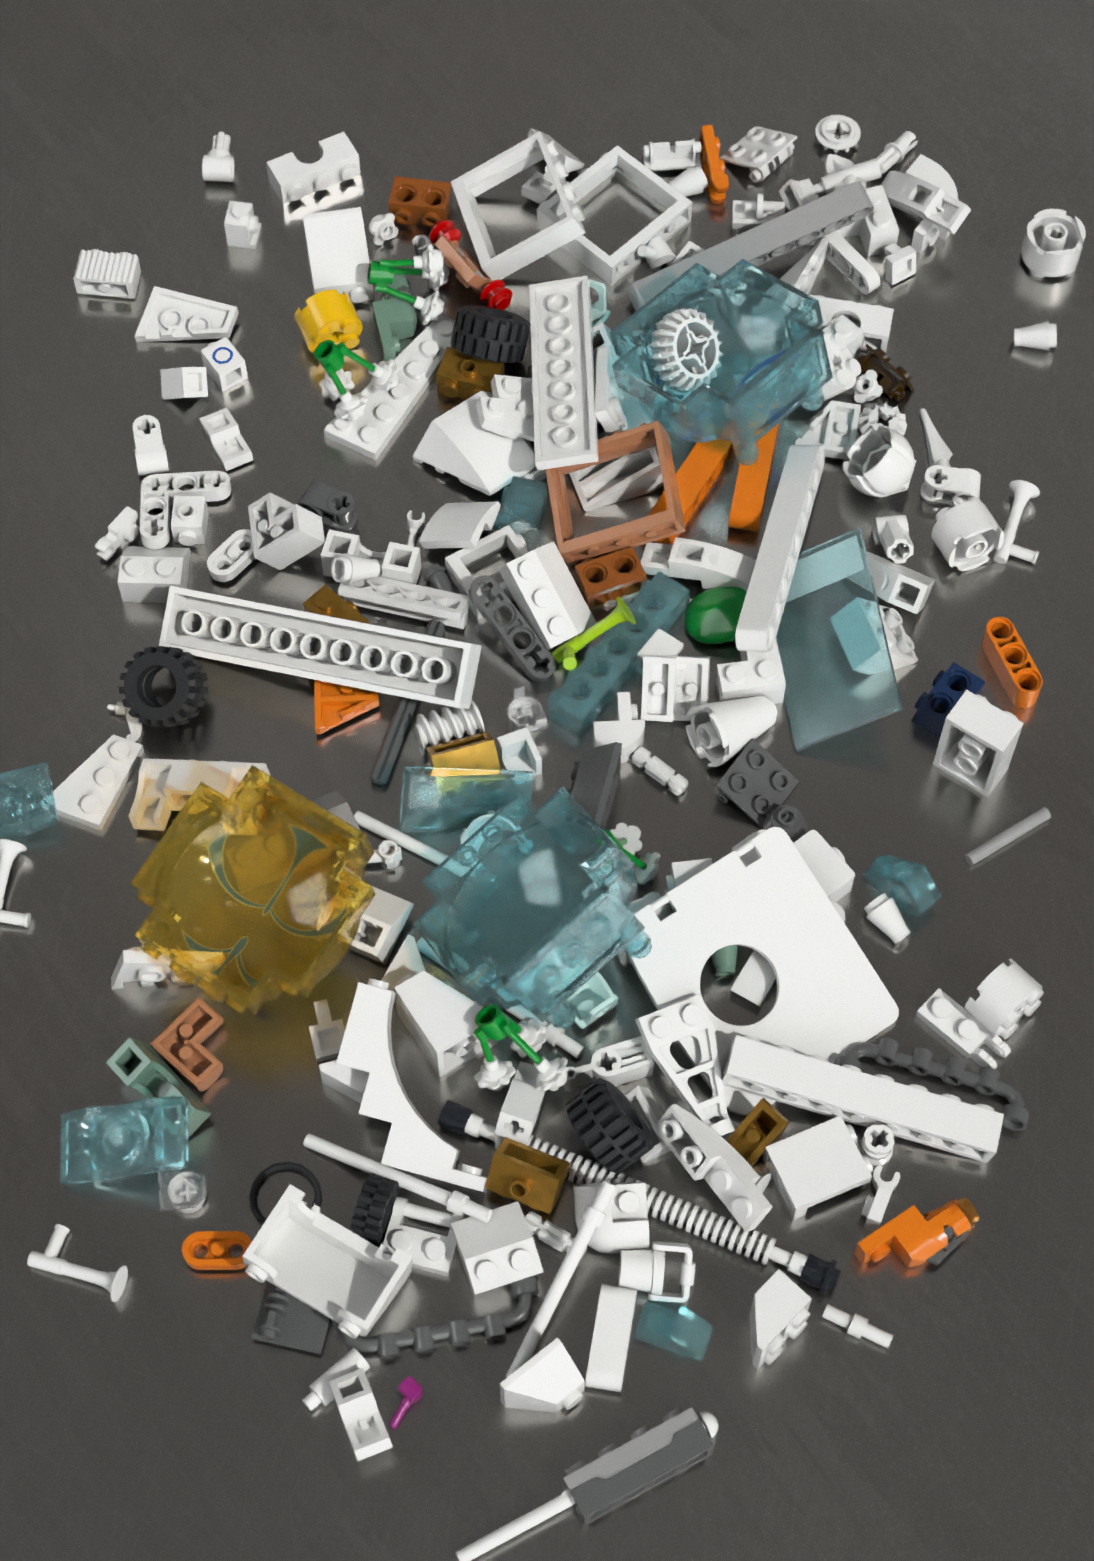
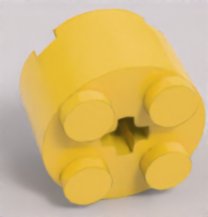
(329, 318)

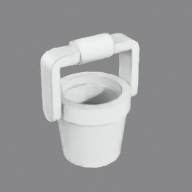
(645, 1271)

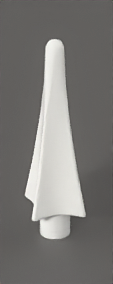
(937, 450)

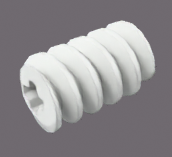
(448, 725)

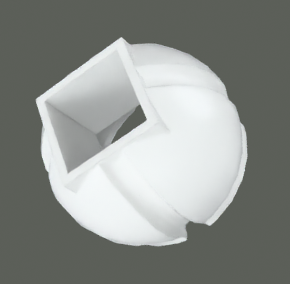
(880, 462)

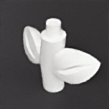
(843, 172)

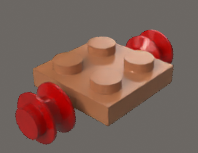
(469, 271)

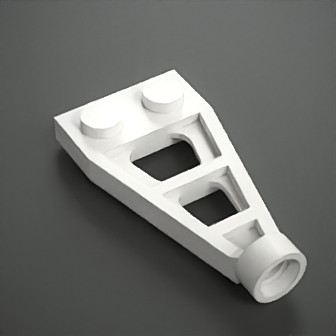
(676, 1023)

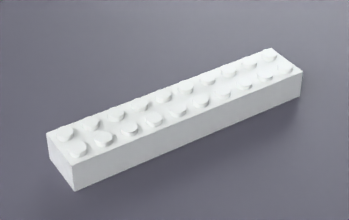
(321, 647)

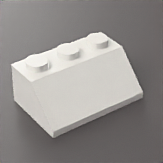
(547, 595)

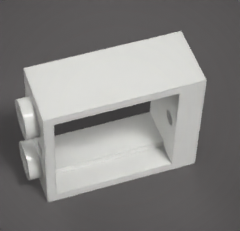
(459, 562)

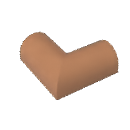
(182, 1044)

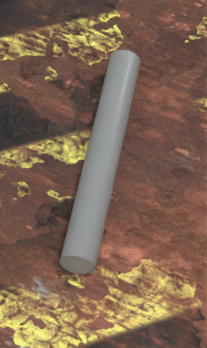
(1007, 836)

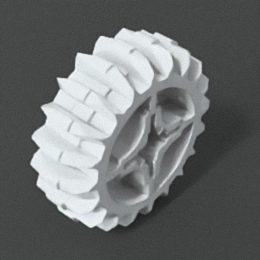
(686, 349)

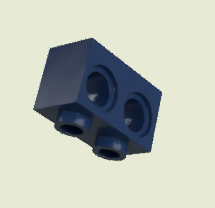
(944, 697)

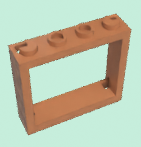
(627, 534)

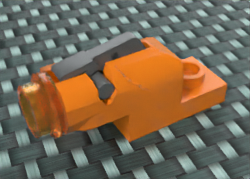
(921, 1237)

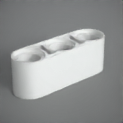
(611, 1338)

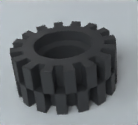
(374, 1207)

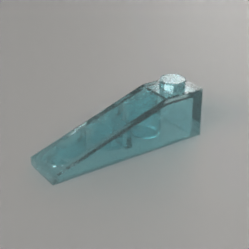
(453, 796)

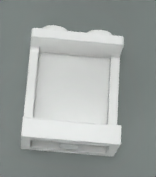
(817, 1165)

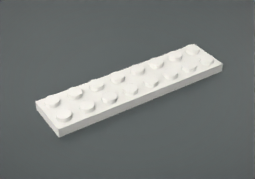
(563, 373)

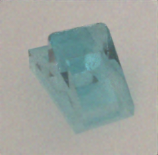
(674, 1330)

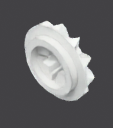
(826, 131)
(870, 417)

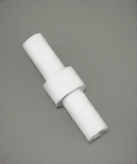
(857, 1326)

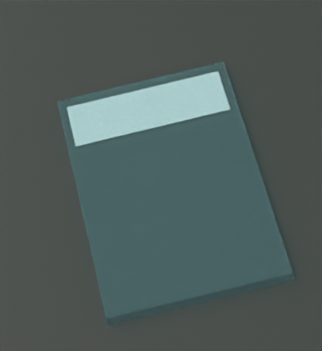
(834, 644)

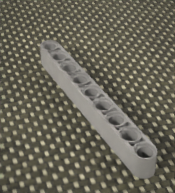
(766, 240)

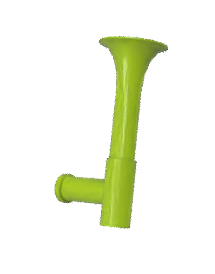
(567, 651)

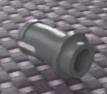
(437, 578)

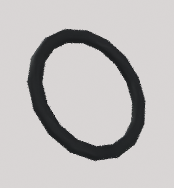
(281, 1166)

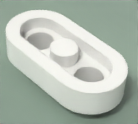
(231, 556)

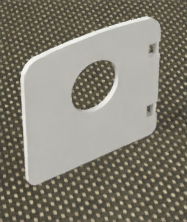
(777, 907)

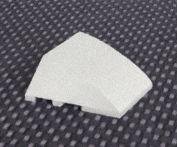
(473, 454)

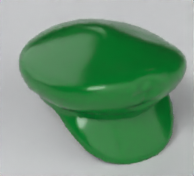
(715, 614)

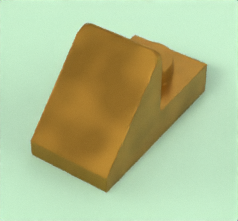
(759, 1129)

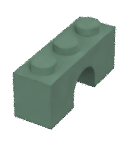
(146, 1072)

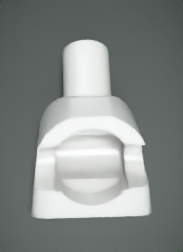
(657, 253)

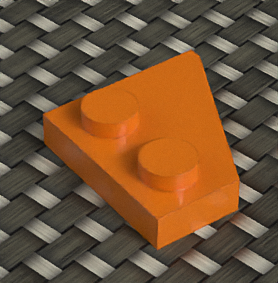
(340, 704)

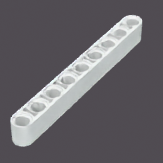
(780, 549)

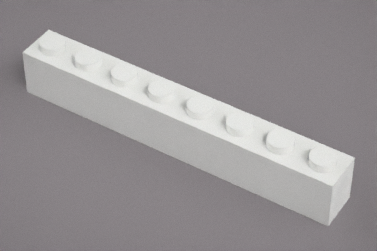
(862, 1098)

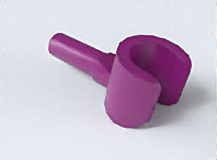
(412, 1392)

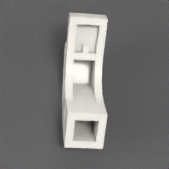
(930, 171)

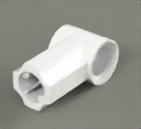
(893, 535)

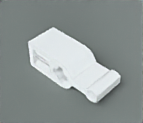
(626, 1059)
(521, 1105)

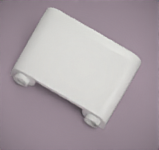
(326, 1264)

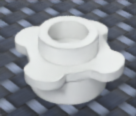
(383, 228)
(873, 390)

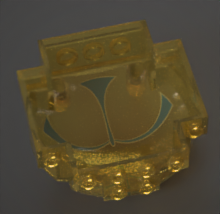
(254, 892)

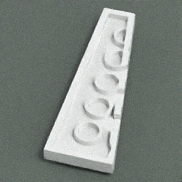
(389, 408)

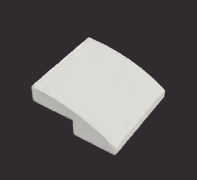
(459, 525)
(673, 686)

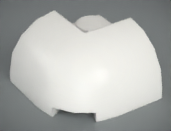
(625, 1220)

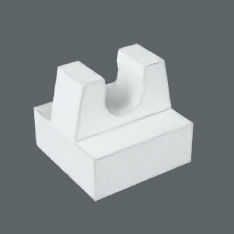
(899, 263)

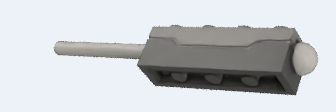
(617, 1474)

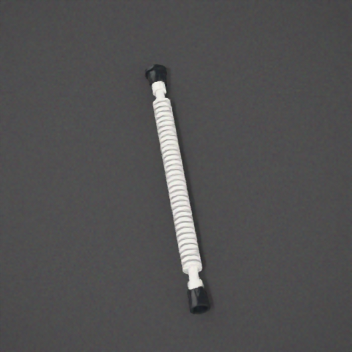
(810, 1268)

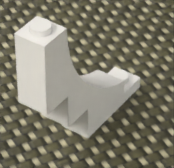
(411, 1141)

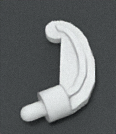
(134, 726)

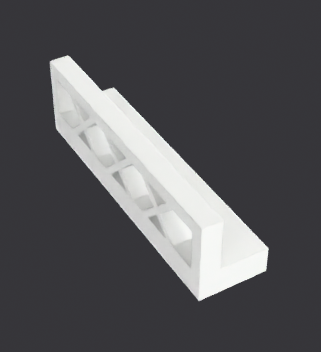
(408, 600)

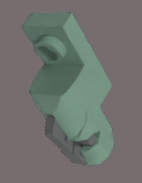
(395, 317)

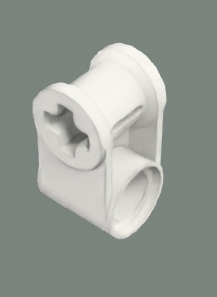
(149, 450)
(952, 485)

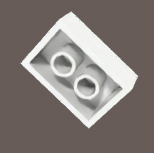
(977, 742)

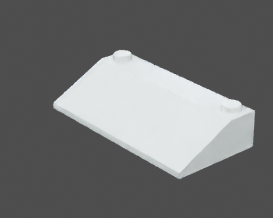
(623, 476)

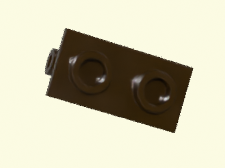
(893, 380)

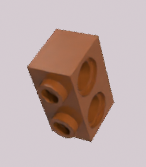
(420, 201)
(612, 581)

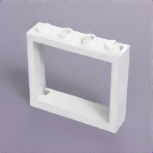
(498, 170)
(623, 260)

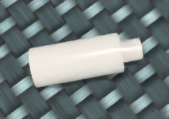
(321, 1389)

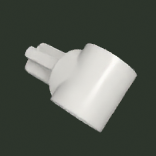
(219, 163)

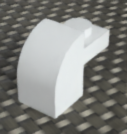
(625, 730)
(360, 1414)

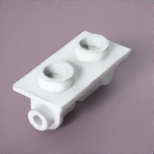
(665, 157)

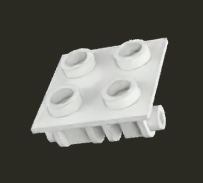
(761, 151)

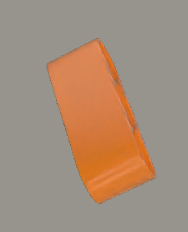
(1012, 675)

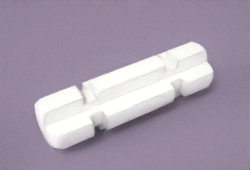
(659, 771)
(549, 1232)

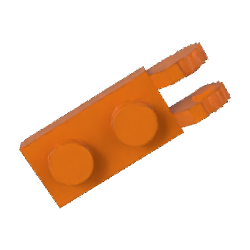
(713, 166)

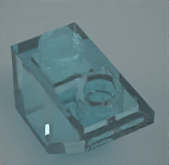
(523, 505)
(904, 882)

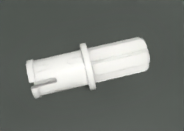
(895, 151)

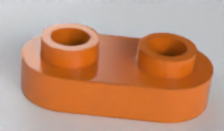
(218, 1246)

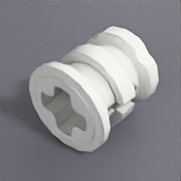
(875, 1134)

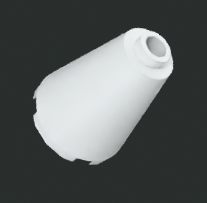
(727, 726)

